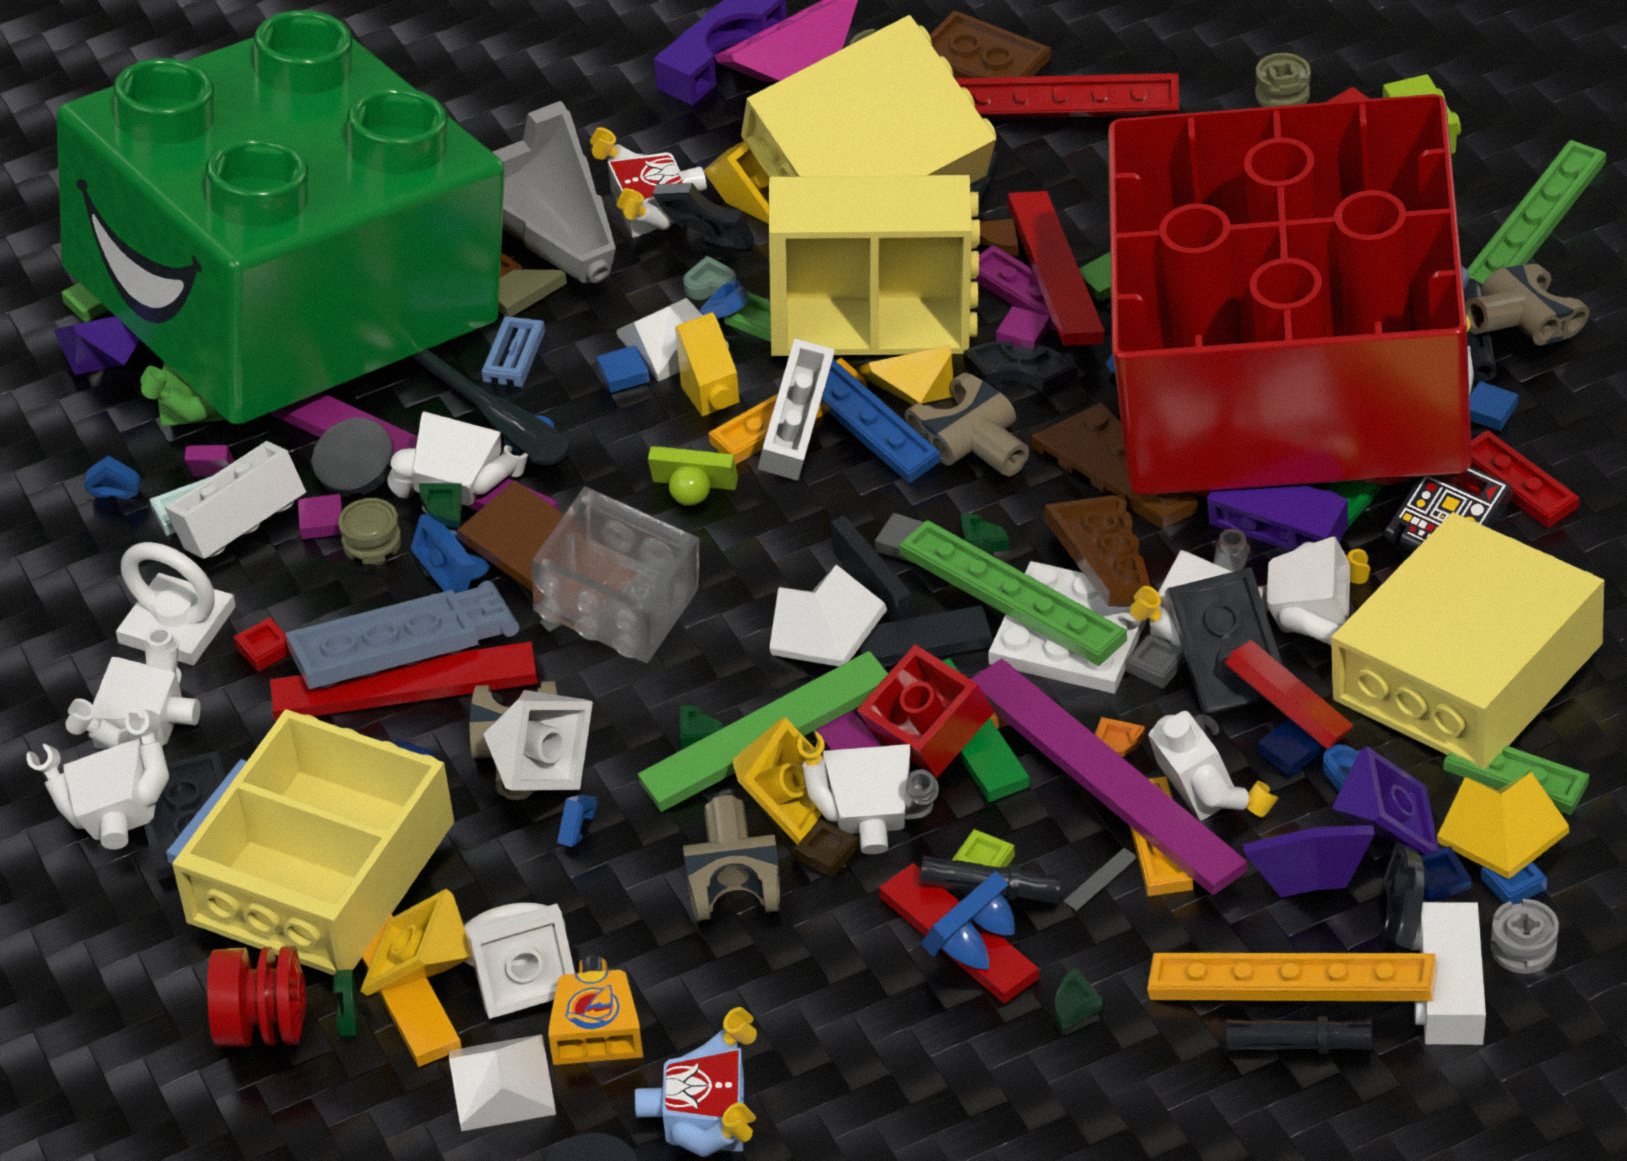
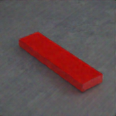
(926, 905)

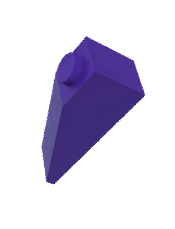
(1281, 515)

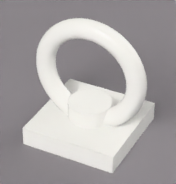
(187, 608)
(518, 955)

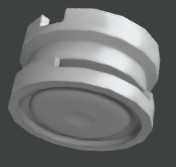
(1524, 936)

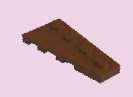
(1095, 447)
(1101, 544)

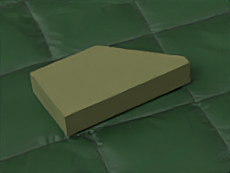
(525, 287)

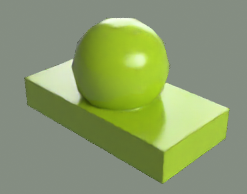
(692, 472)

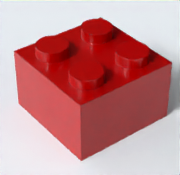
(926, 707)

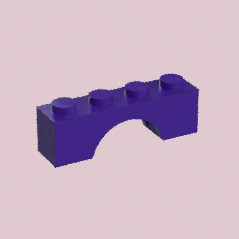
(688, 64)

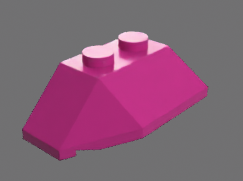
(792, 42)

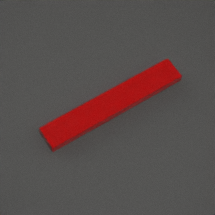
(1074, 95)
(1055, 269)
(426, 680)

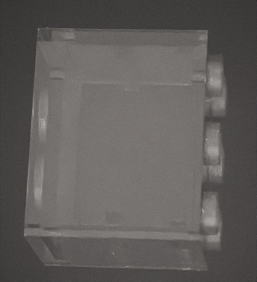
(615, 575)

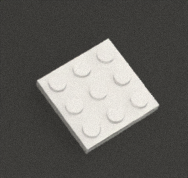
(1041, 656)

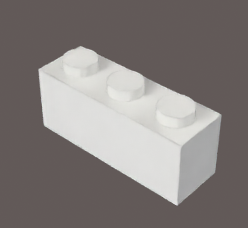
(796, 409)
(235, 500)
(1458, 1000)

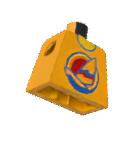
(594, 1016)

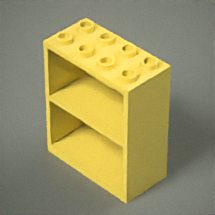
(871, 112)
(873, 263)
(1467, 640)
(314, 842)

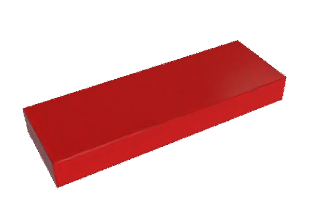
(1532, 487)
(1289, 694)

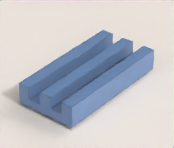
(527, 356)

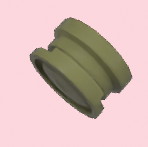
(1282, 80)
(369, 530)

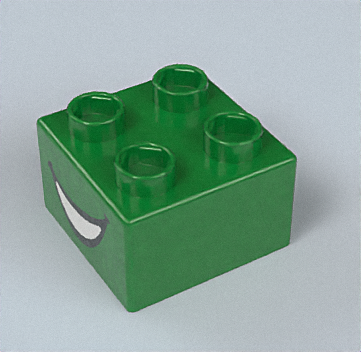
(279, 214)

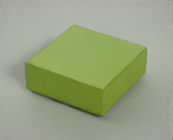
(985, 850)

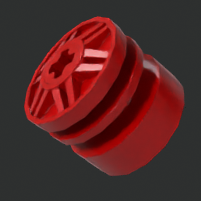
(250, 997)

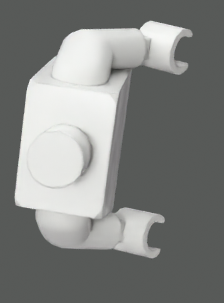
(112, 787)

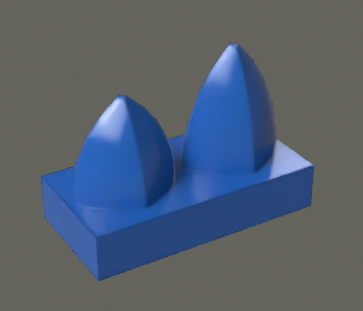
(446, 555)
(957, 934)

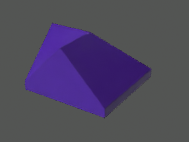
(96, 344)
(1389, 800)
(1310, 858)

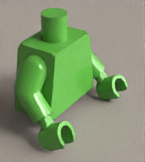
(176, 398)

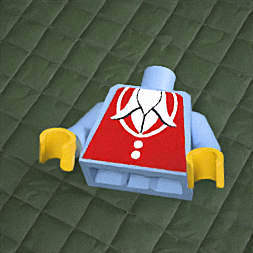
(705, 1092)

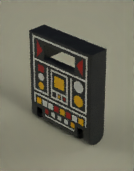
(1436, 498)

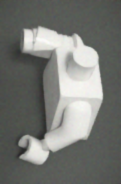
(453, 454)
(136, 687)

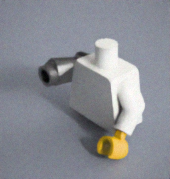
(1229, 556)
(867, 789)

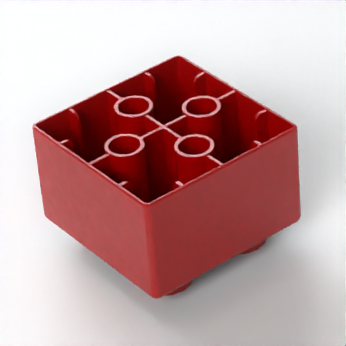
(1288, 296)

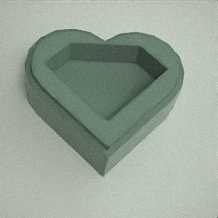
(707, 278)

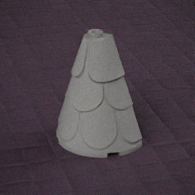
(553, 197)

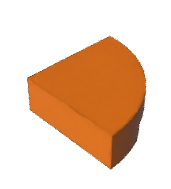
(1120, 735)

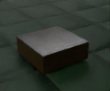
(826, 848)

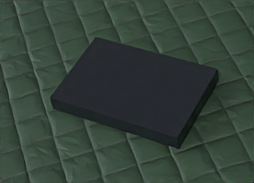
(1212, 622)
(186, 792)

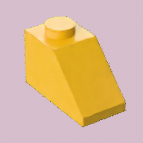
(741, 181)
(706, 365)

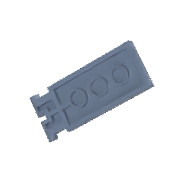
(399, 634)

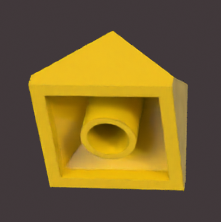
(914, 376)
(776, 780)
(1502, 826)
(419, 944)

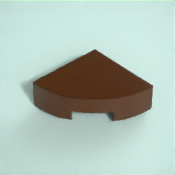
(1000, 234)

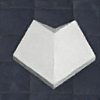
(656, 337)
(824, 622)
(541, 742)
(501, 1082)

